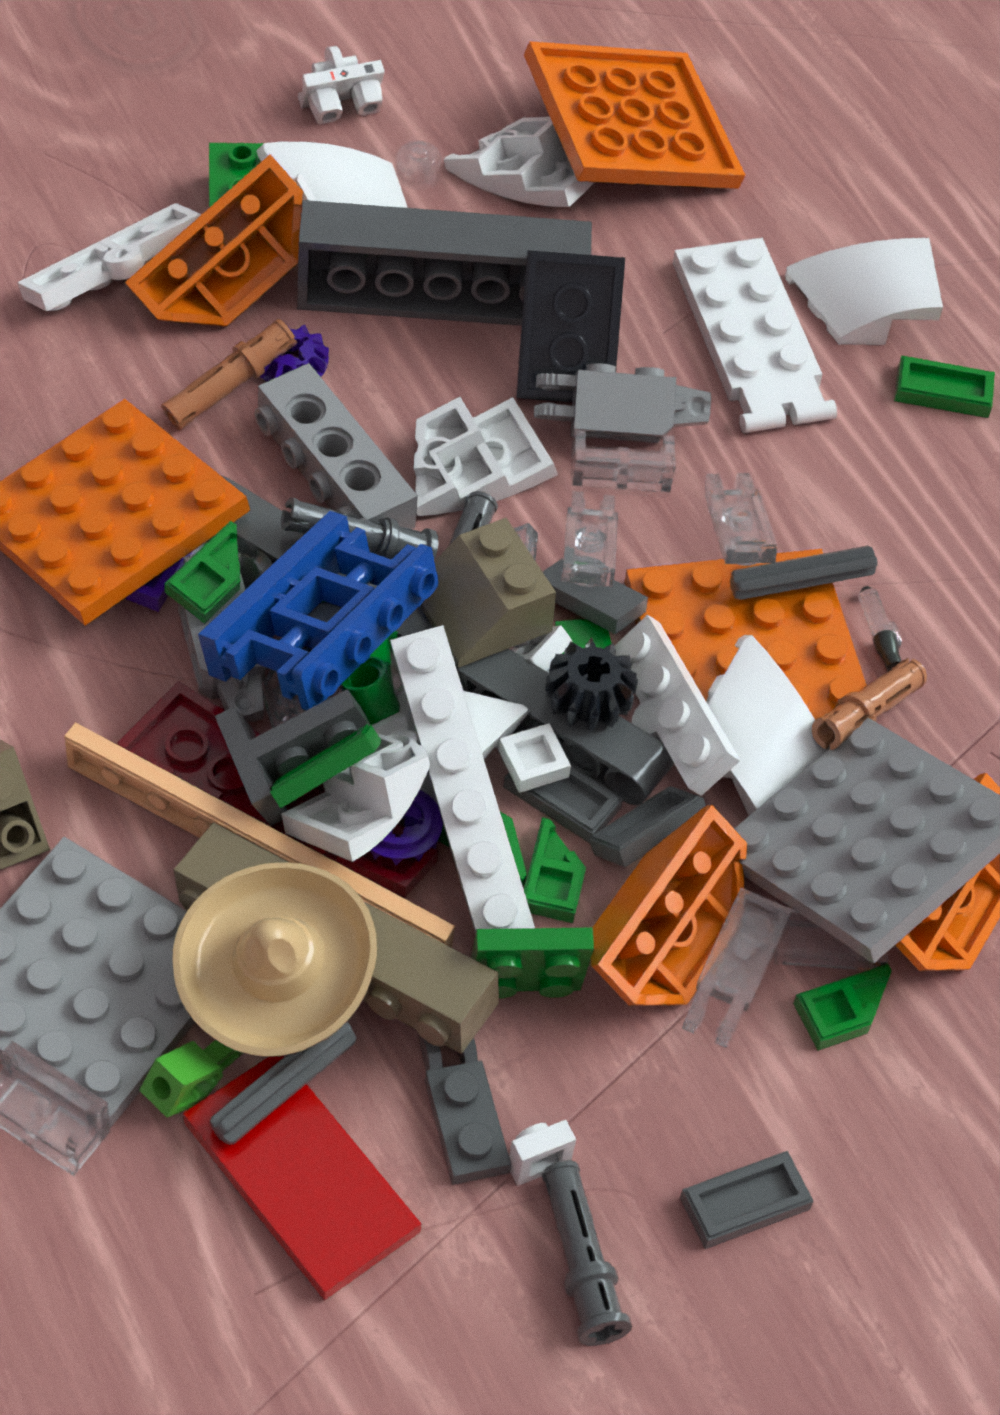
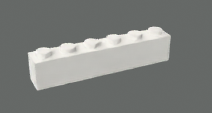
(461, 781)

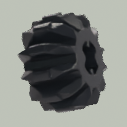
(591, 684)

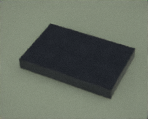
(568, 317)

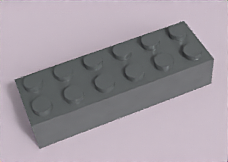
(423, 260)

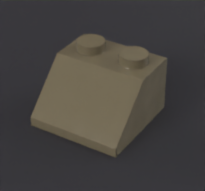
(489, 594)

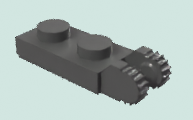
(465, 1115)

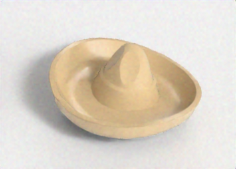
(274, 958)

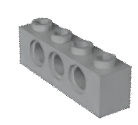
(332, 449)

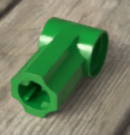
(374, 686)

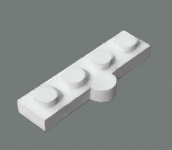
(111, 258)
(675, 708)

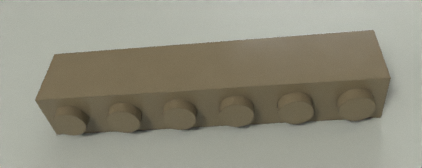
(414, 974)

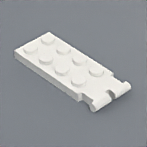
(753, 334)

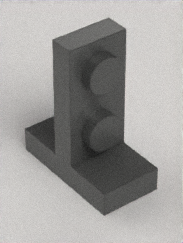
(286, 746)

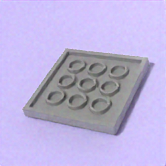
(871, 838)
(90, 974)

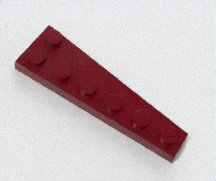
(187, 742)

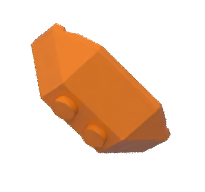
(227, 252)
(670, 913)
(960, 925)

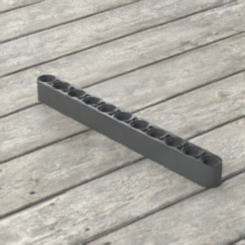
(616, 757)

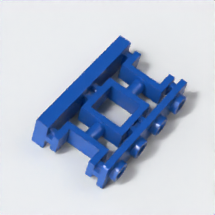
(294, 586)

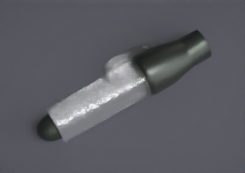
(884, 632)

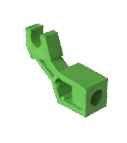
(186, 1076)

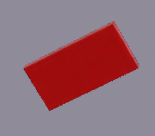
(308, 1185)

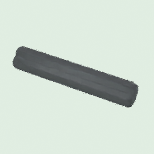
(803, 572)
(278, 1086)

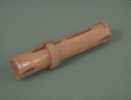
(243, 363)
(868, 703)

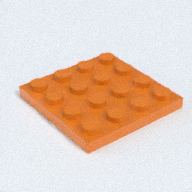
(633, 116)
(111, 510)
(796, 627)

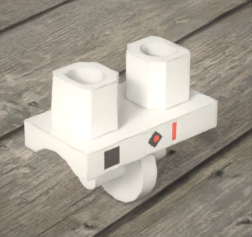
(341, 80)

